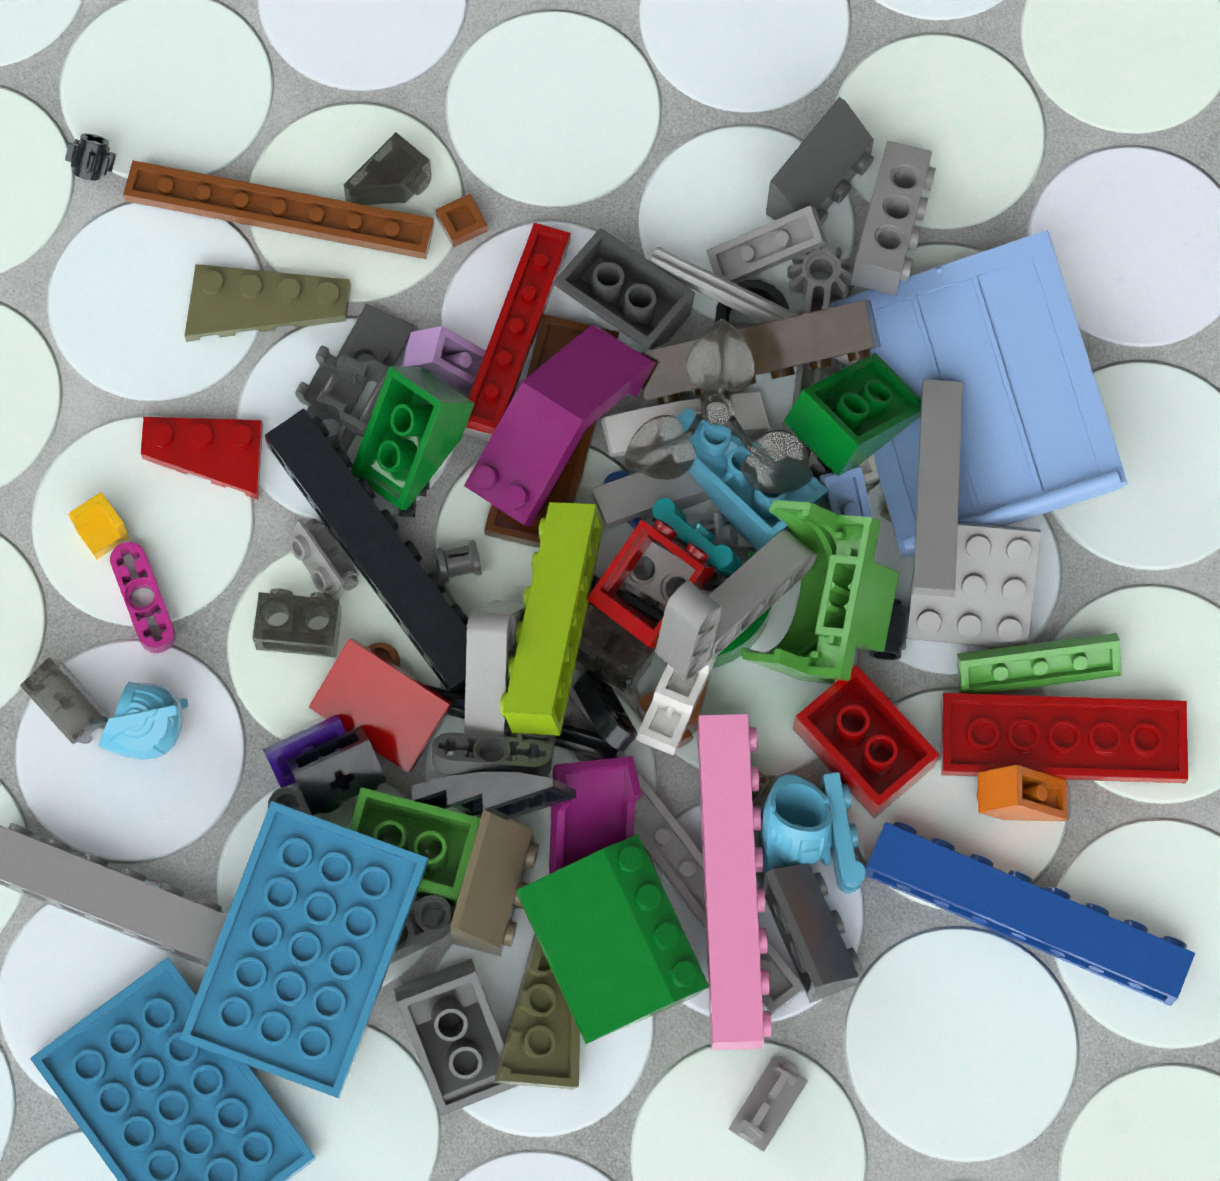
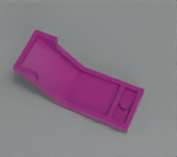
(551, 417)
(599, 814)

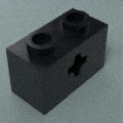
(316, 769)

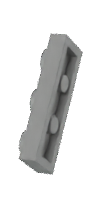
(768, 245)

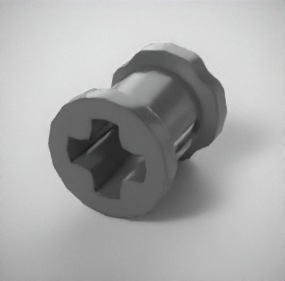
(458, 561)

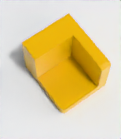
(98, 525)

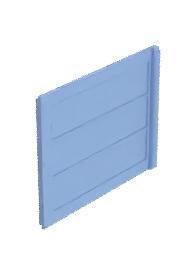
(1029, 394)

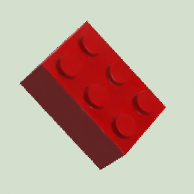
(866, 741)

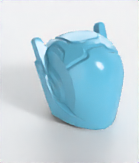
(144, 722)
(795, 824)

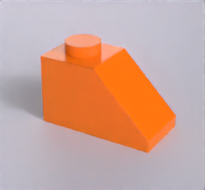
(1022, 795)

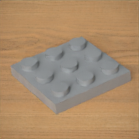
(991, 594)

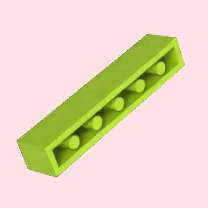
(552, 619)

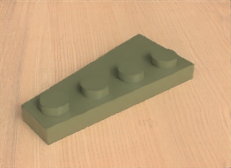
(248, 300)
(542, 1033)

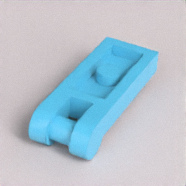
(847, 870)

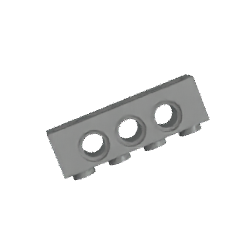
(891, 218)

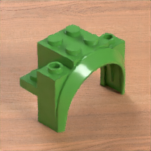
(841, 599)

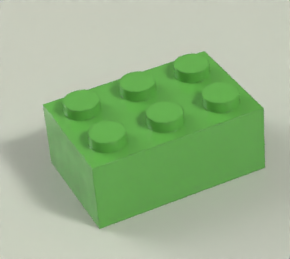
(425, 830)

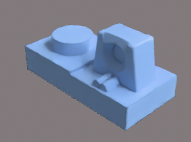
(847, 493)

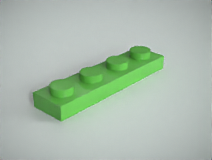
(1039, 664)

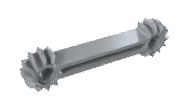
(819, 291)

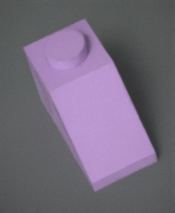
(445, 356)

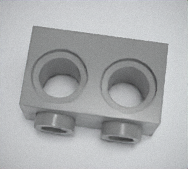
(668, 572)

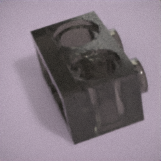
(294, 634)
(612, 651)

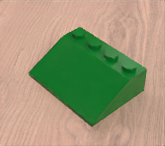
(612, 939)

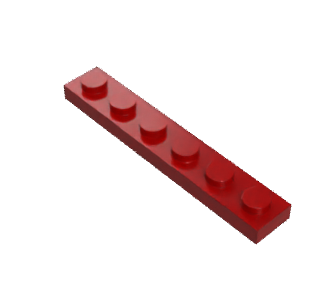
(517, 326)

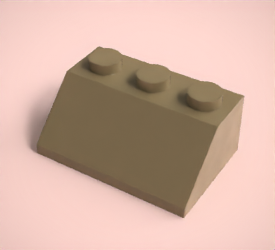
(489, 885)

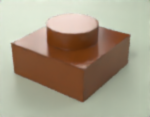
(461, 220)

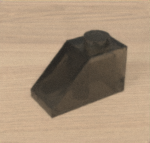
(390, 175)

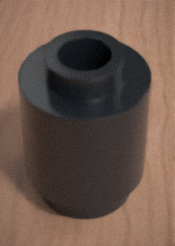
(897, 634)

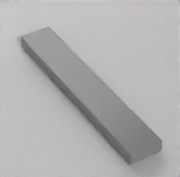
(938, 488)

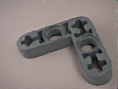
(522, 747)

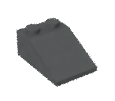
(453, 1035)

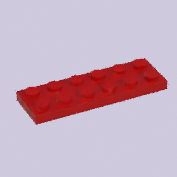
(1065, 737)

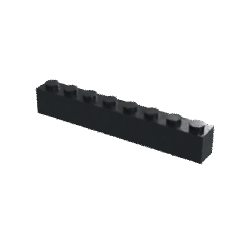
(373, 545)

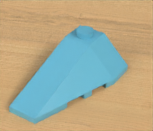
(720, 476)

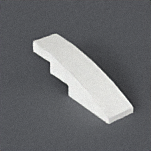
(622, 426)
(672, 707)

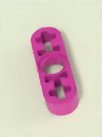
(143, 568)

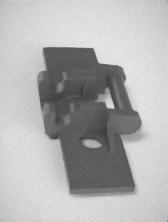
(342, 378)

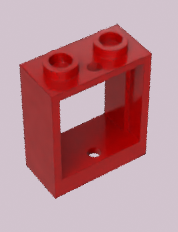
(604, 593)

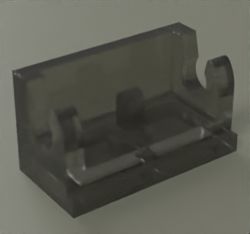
(65, 701)

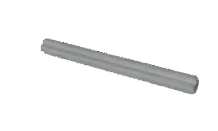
(723, 290)

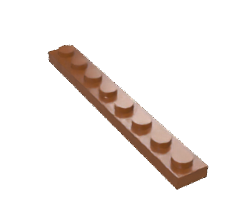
(279, 209)

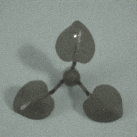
(719, 366)

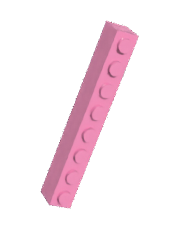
(730, 882)

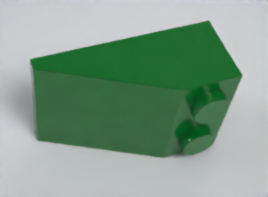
(853, 413)
(410, 433)

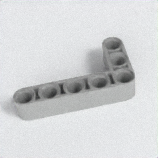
(703, 625)
(488, 652)

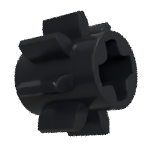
(90, 156)

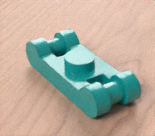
(720, 557)

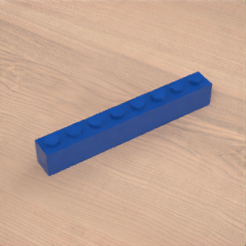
(1030, 913)

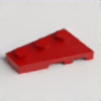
(209, 448)

